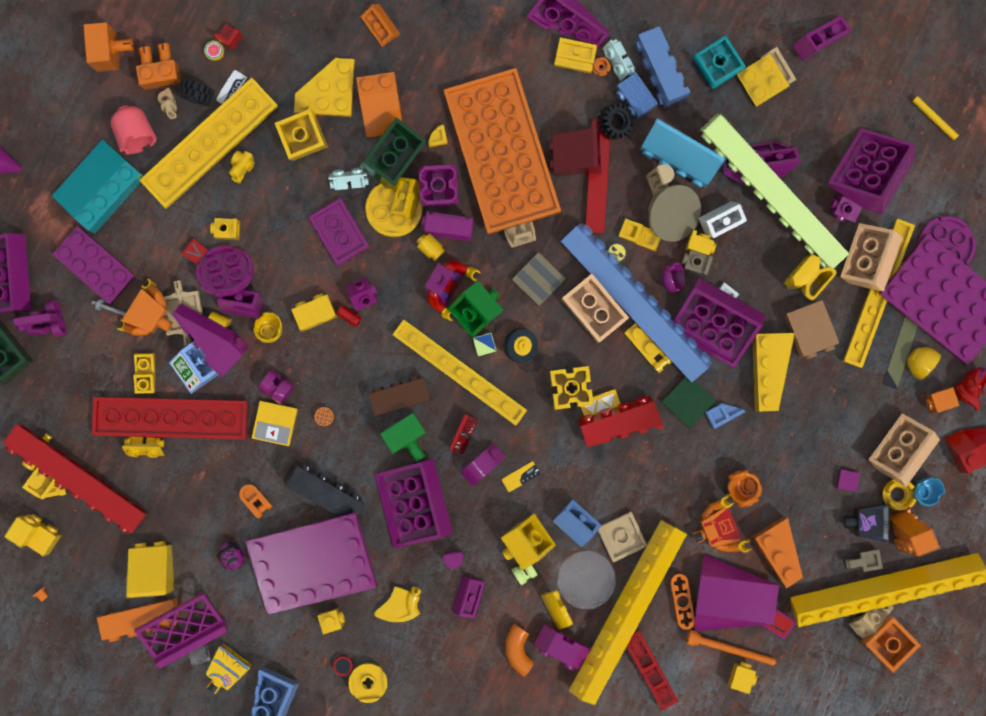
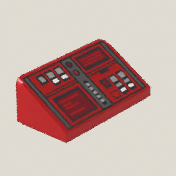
(463, 434)

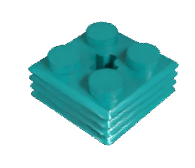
(720, 50)

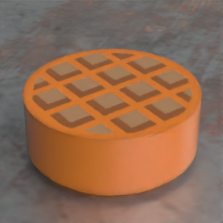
(324, 416)

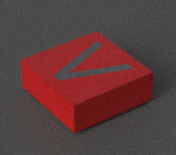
(195, 251)

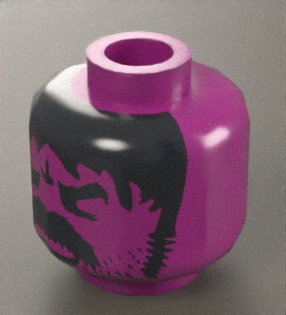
(231, 556)

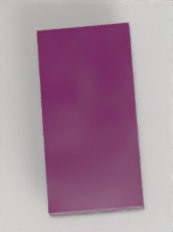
(94, 265)

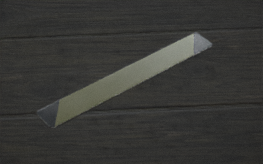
(900, 353)

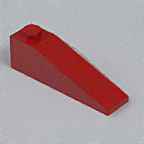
(968, 449)

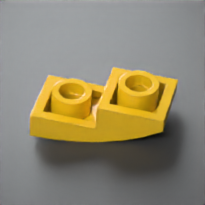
(144, 373)

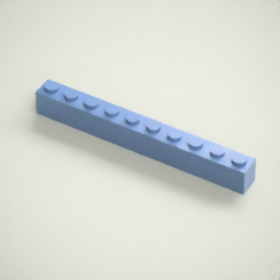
(637, 302)

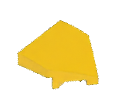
(42, 486)

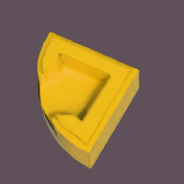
(438, 137)

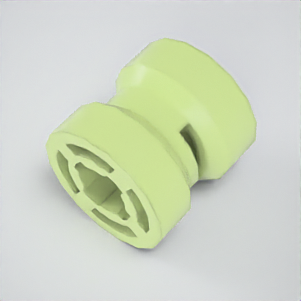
(521, 575)

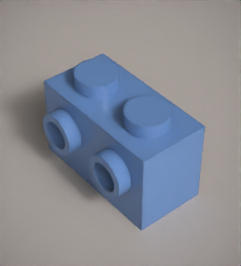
(577, 523)

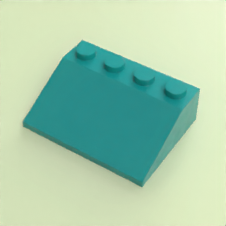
(98, 187)

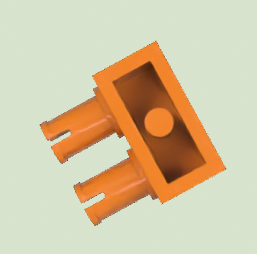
(158, 74)

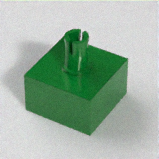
(476, 308)
(404, 435)

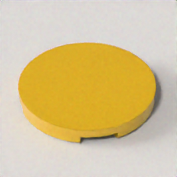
(378, 213)

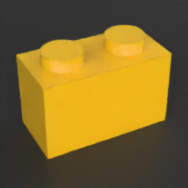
(314, 312)

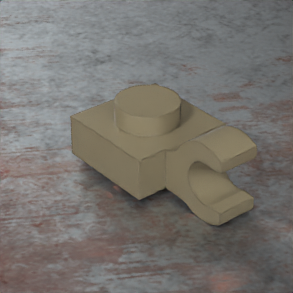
(867, 560)

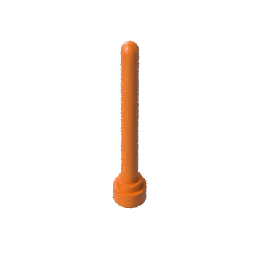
(694, 638)

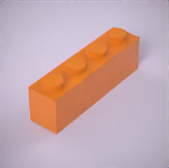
(125, 621)

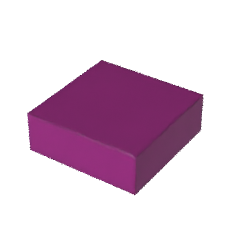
(848, 480)

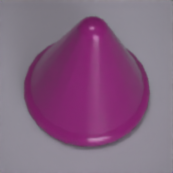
(7, 163)

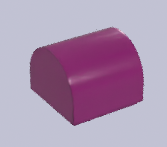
(453, 559)

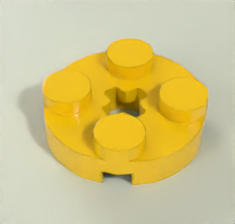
(377, 689)

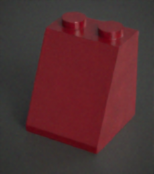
(576, 152)

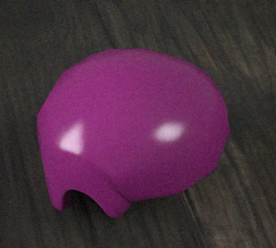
(673, 277)

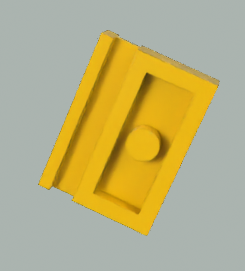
(575, 55)

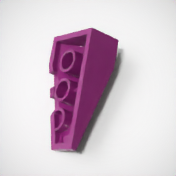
(568, 18)
(217, 343)

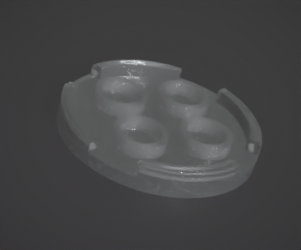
(586, 579)

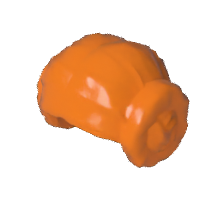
(744, 488)

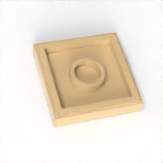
(622, 536)

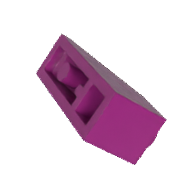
(821, 38)

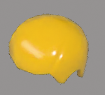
(268, 327)

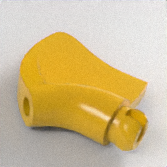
(400, 606)

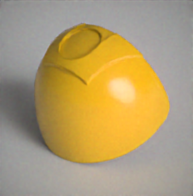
(922, 361)

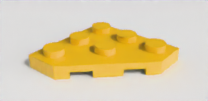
(329, 91)

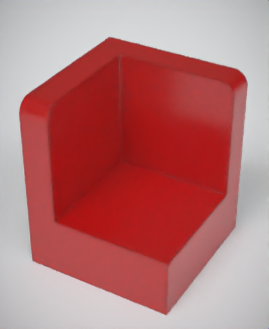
(229, 37)

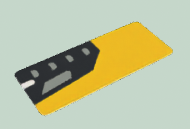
(520, 476)

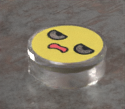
(619, 250)

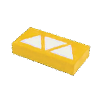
(602, 401)

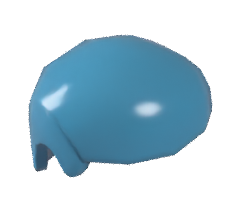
(928, 491)

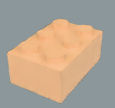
(871, 257)
(594, 308)
(904, 449)

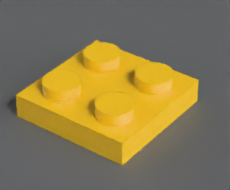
(763, 80)

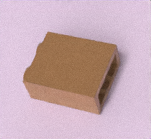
(811, 329)

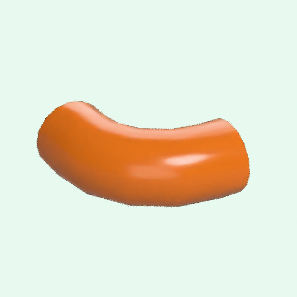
(515, 650)

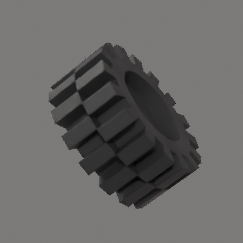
(195, 92)
(624, 117)

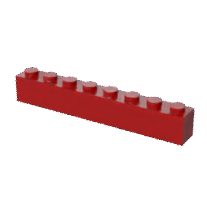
(75, 478)

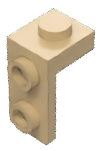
(870, 621)

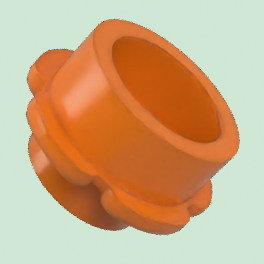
(601, 71)

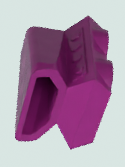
(438, 186)

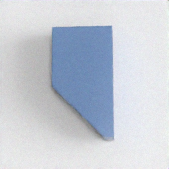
(722, 413)

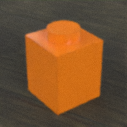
(941, 400)

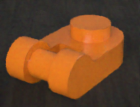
(249, 495)

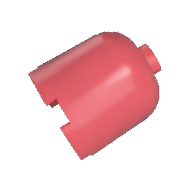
(132, 129)

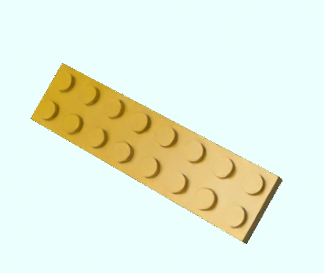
(208, 143)

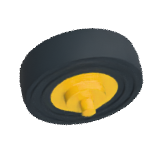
(520, 345)

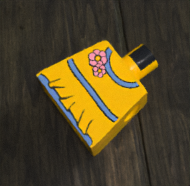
(226, 669)

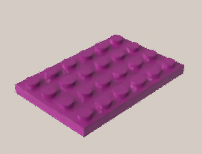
(941, 298)

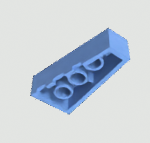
(661, 68)

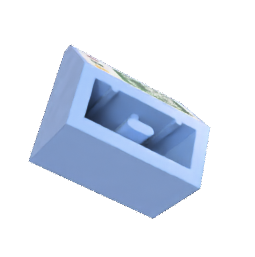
(192, 368)

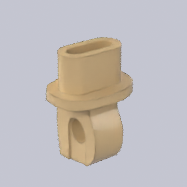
(168, 106)

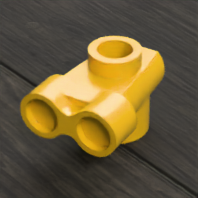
(241, 164)

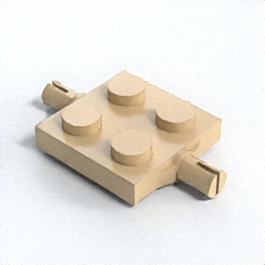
(189, 299)

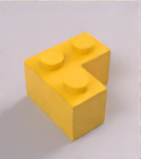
(31, 532)

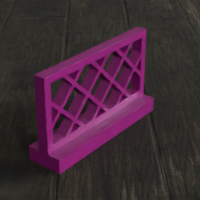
(192, 639)

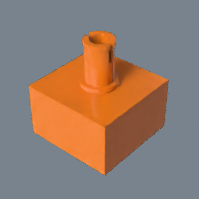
(103, 46)

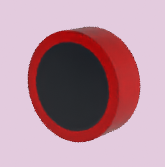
(343, 665)

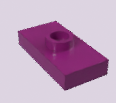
(36, 318)

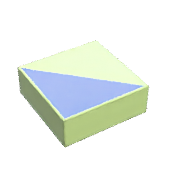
(484, 344)

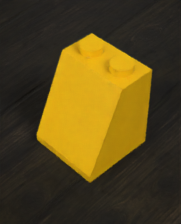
(150, 570)

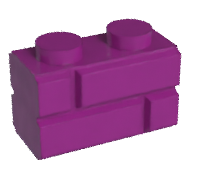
(243, 303)

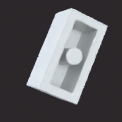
(722, 219)

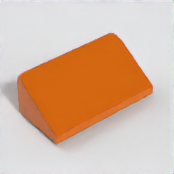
(380, 24)

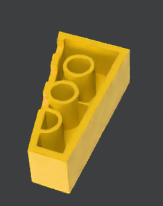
(770, 367)

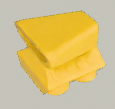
(809, 277)

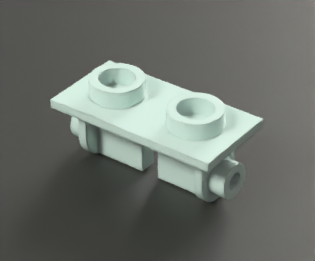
(614, 52)
(341, 179)

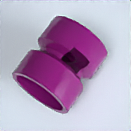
(275, 386)

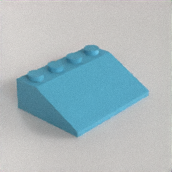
(682, 154)

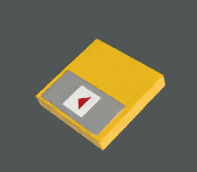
(274, 423)

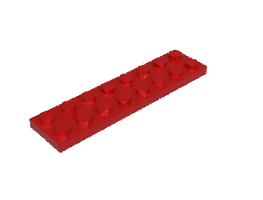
(169, 418)

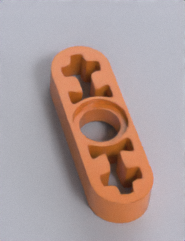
(690, 614)

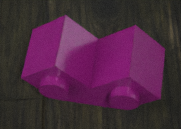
(560, 646)

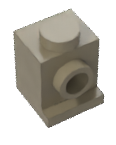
(702, 269)

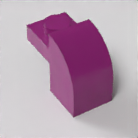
(483, 464)

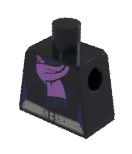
(870, 522)

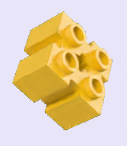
(579, 379)

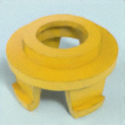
(908, 499)

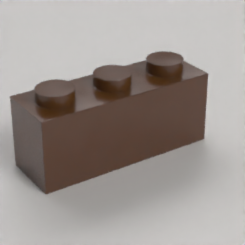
(399, 396)

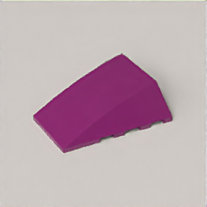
(733, 597)

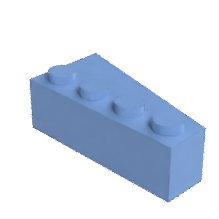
(273, 693)

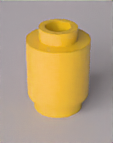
(430, 246)

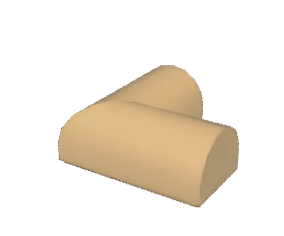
(660, 177)

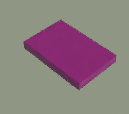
(338, 232)

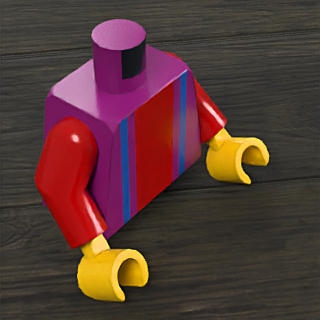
(444, 283)

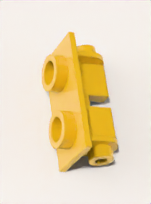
(135, 447)

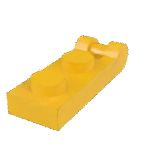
(647, 347)

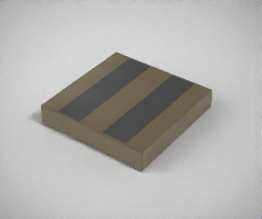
(538, 279)

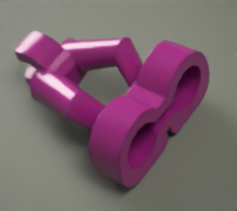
(58, 328)

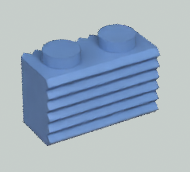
(636, 96)

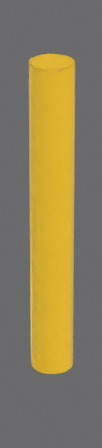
(935, 118)

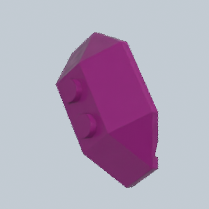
(776, 155)

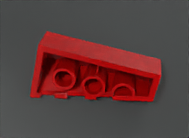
(620, 421)

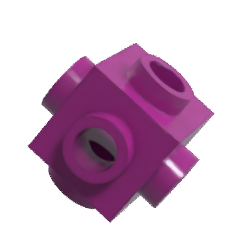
(844, 208)
(362, 293)

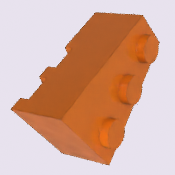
(910, 535)
(779, 551)

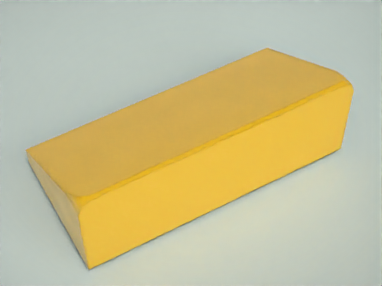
(405, 198)

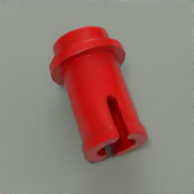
(349, 316)

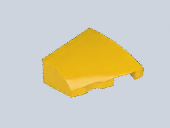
(556, 609)

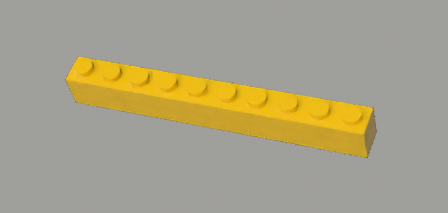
(888, 589)
(627, 613)

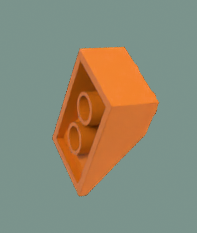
(378, 102)

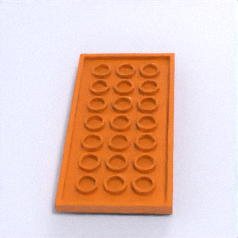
(502, 151)

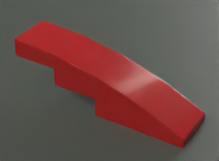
(651, 671)

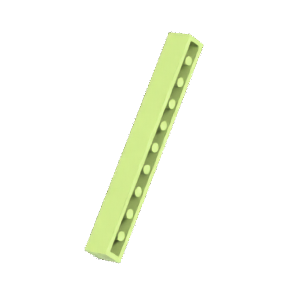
(774, 191)

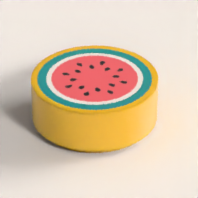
(214, 50)

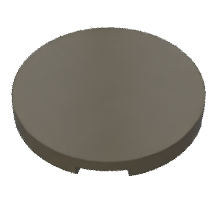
(674, 212)

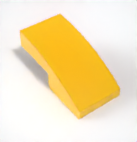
(639, 235)

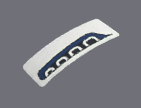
(231, 86)

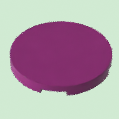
(953, 235)
(225, 271)

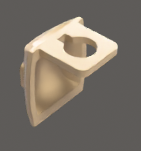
(520, 234)

